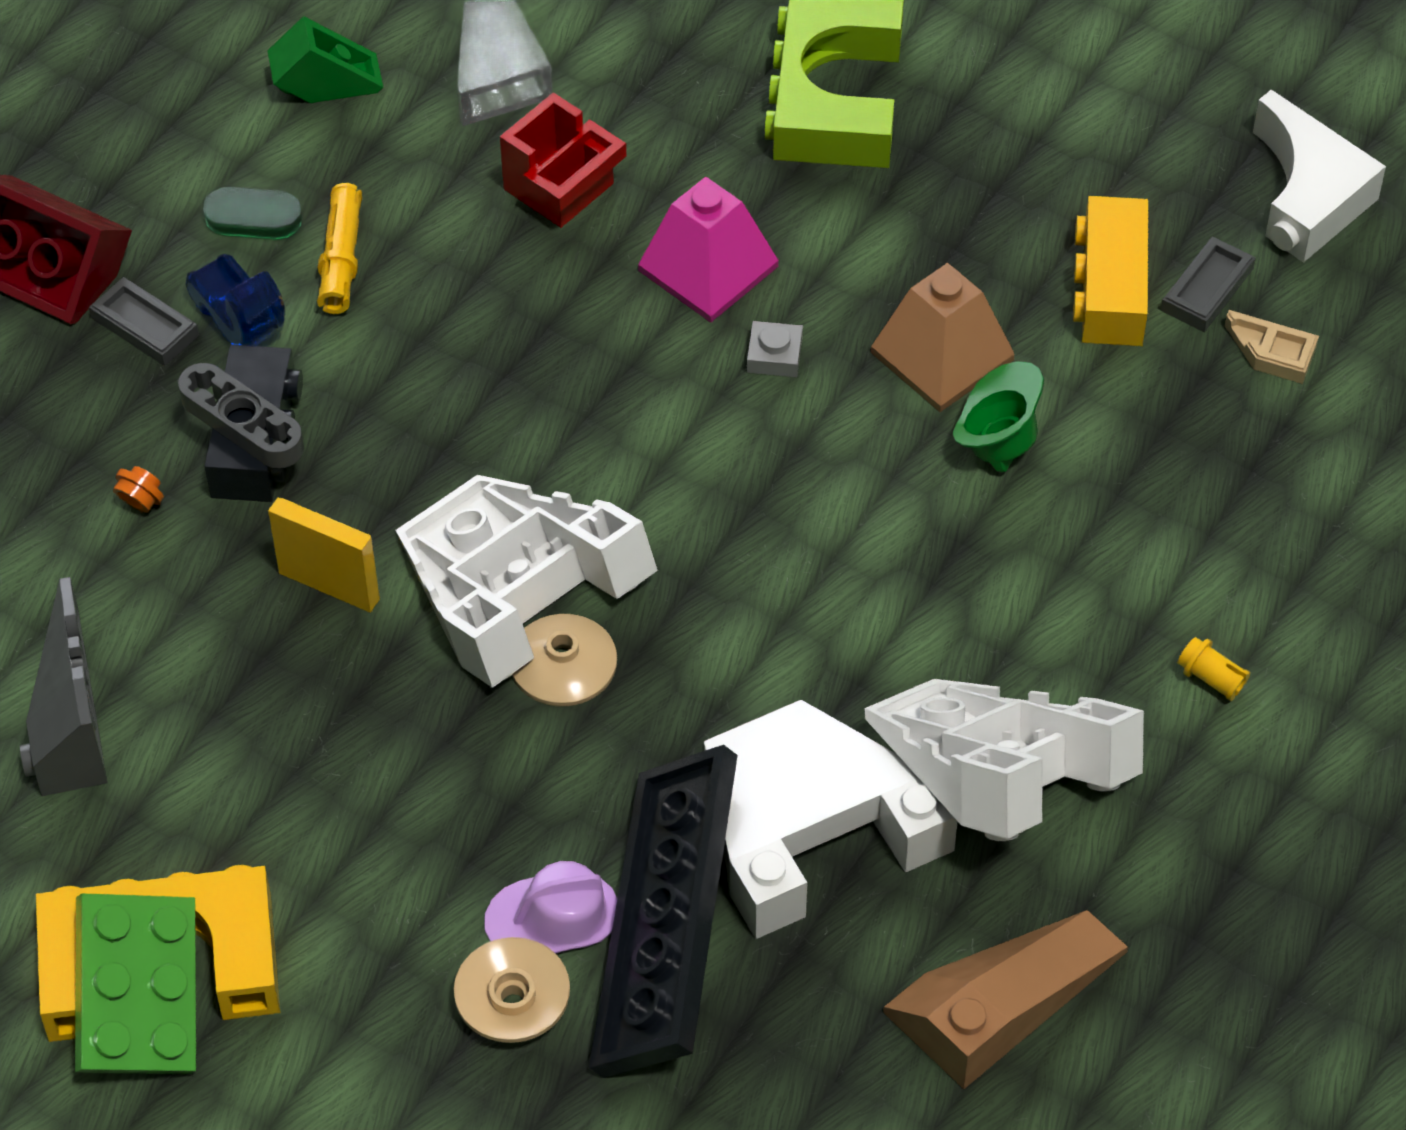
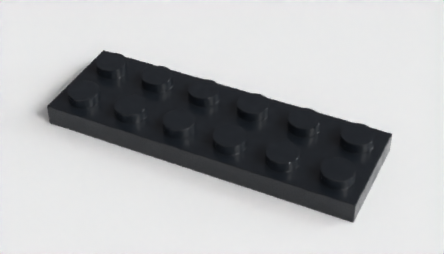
(664, 913)

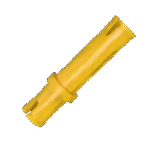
(338, 261)

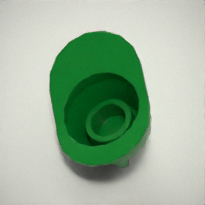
(1001, 414)

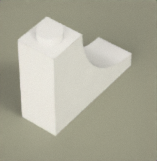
(1325, 176)

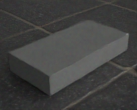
(1208, 284)
(144, 321)

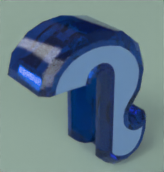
(241, 306)

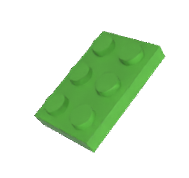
(135, 984)

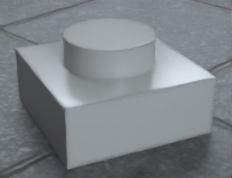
(774, 349)

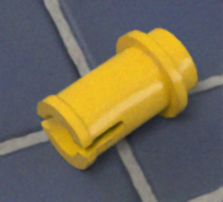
(1213, 668)

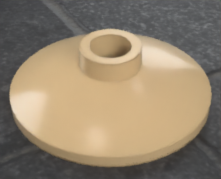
(570, 675)
(506, 969)

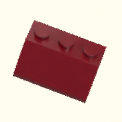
(55, 250)

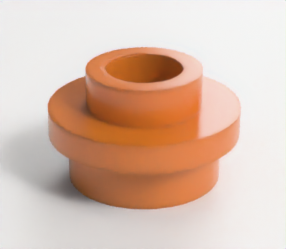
(138, 488)

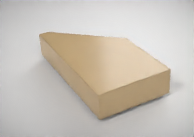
(1272, 346)

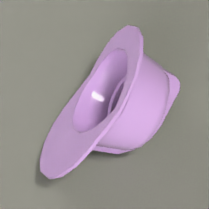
(558, 907)

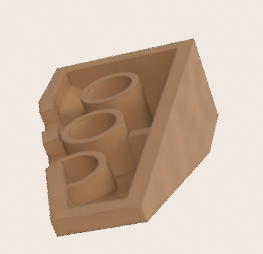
(997, 997)

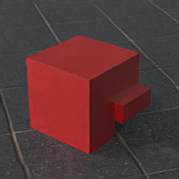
(557, 160)

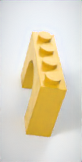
(230, 915)

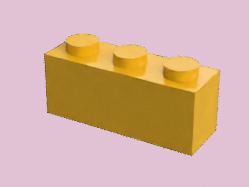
(1112, 271)

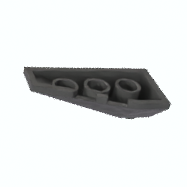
(62, 715)

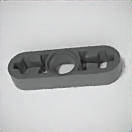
(249, 434)

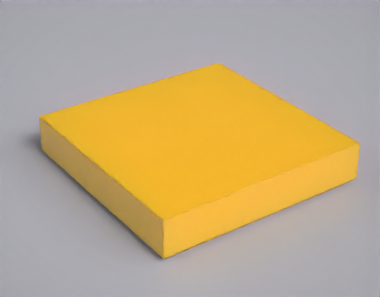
(324, 554)

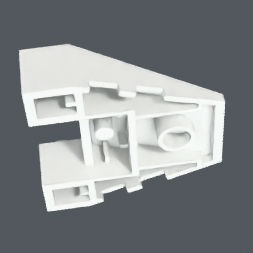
(504, 554)
(996, 753)
(804, 784)

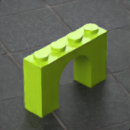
(819, 124)

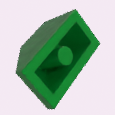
(322, 64)

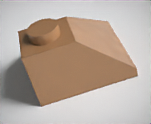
(943, 338)

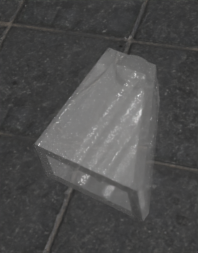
(499, 62)

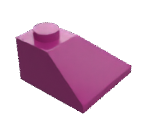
(708, 251)

